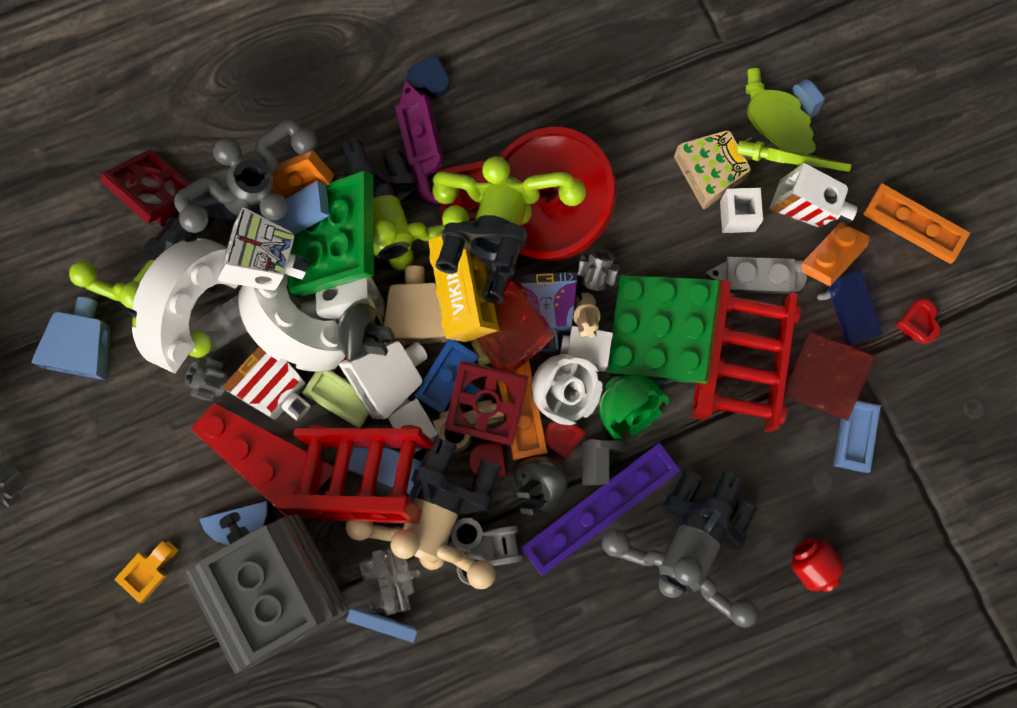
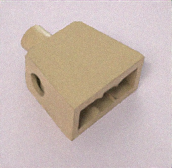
(414, 310)

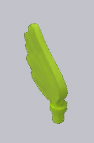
(778, 116)
(757, 151)

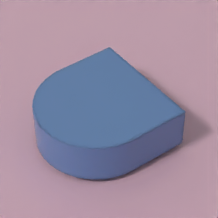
(809, 96)

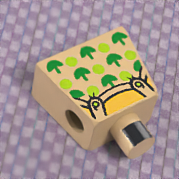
(712, 165)

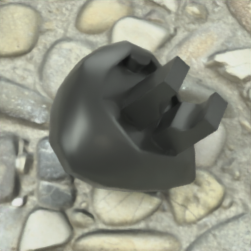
(362, 332)
(541, 483)

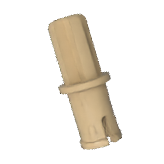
(586, 315)

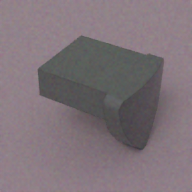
(596, 460)

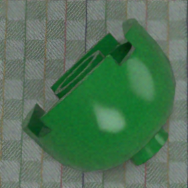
(630, 404)

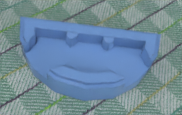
(251, 517)
(382, 624)

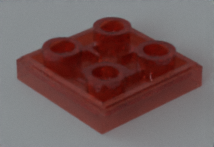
(520, 331)
(829, 376)

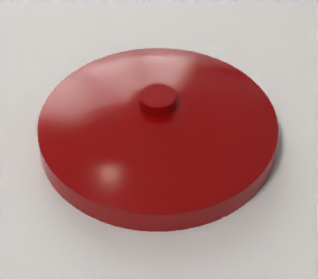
(556, 228)

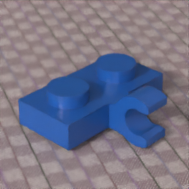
(440, 380)

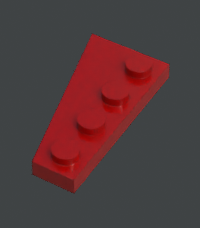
(258, 455)

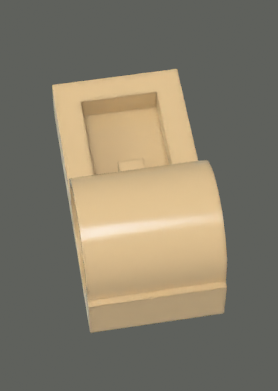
(484, 406)

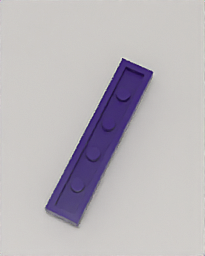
(600, 509)

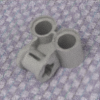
(487, 545)

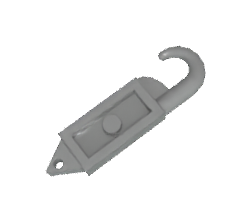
(762, 275)

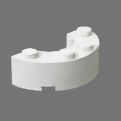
(168, 297)
(287, 331)

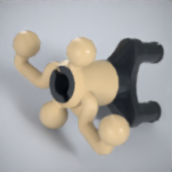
(439, 507)

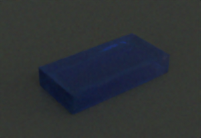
(854, 308)

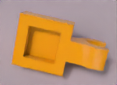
(144, 573)

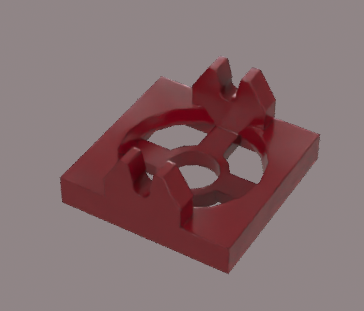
(145, 166)
(458, 423)

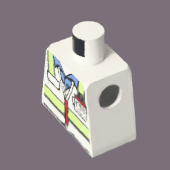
(260, 253)

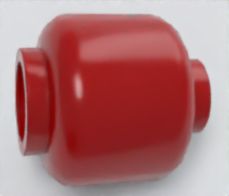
(817, 565)

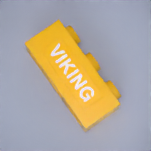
(460, 297)

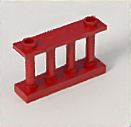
(708, 400)
(365, 505)

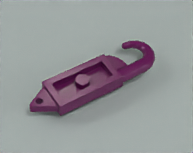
(419, 138)

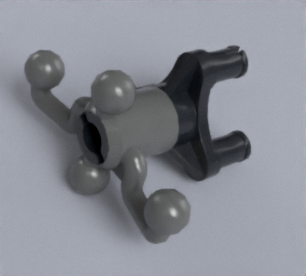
(245, 183)
(699, 537)

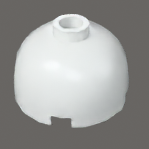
(566, 388)

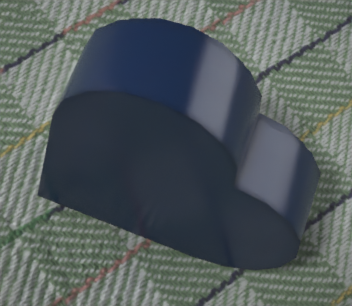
(429, 77)

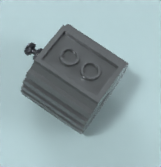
(265, 590)

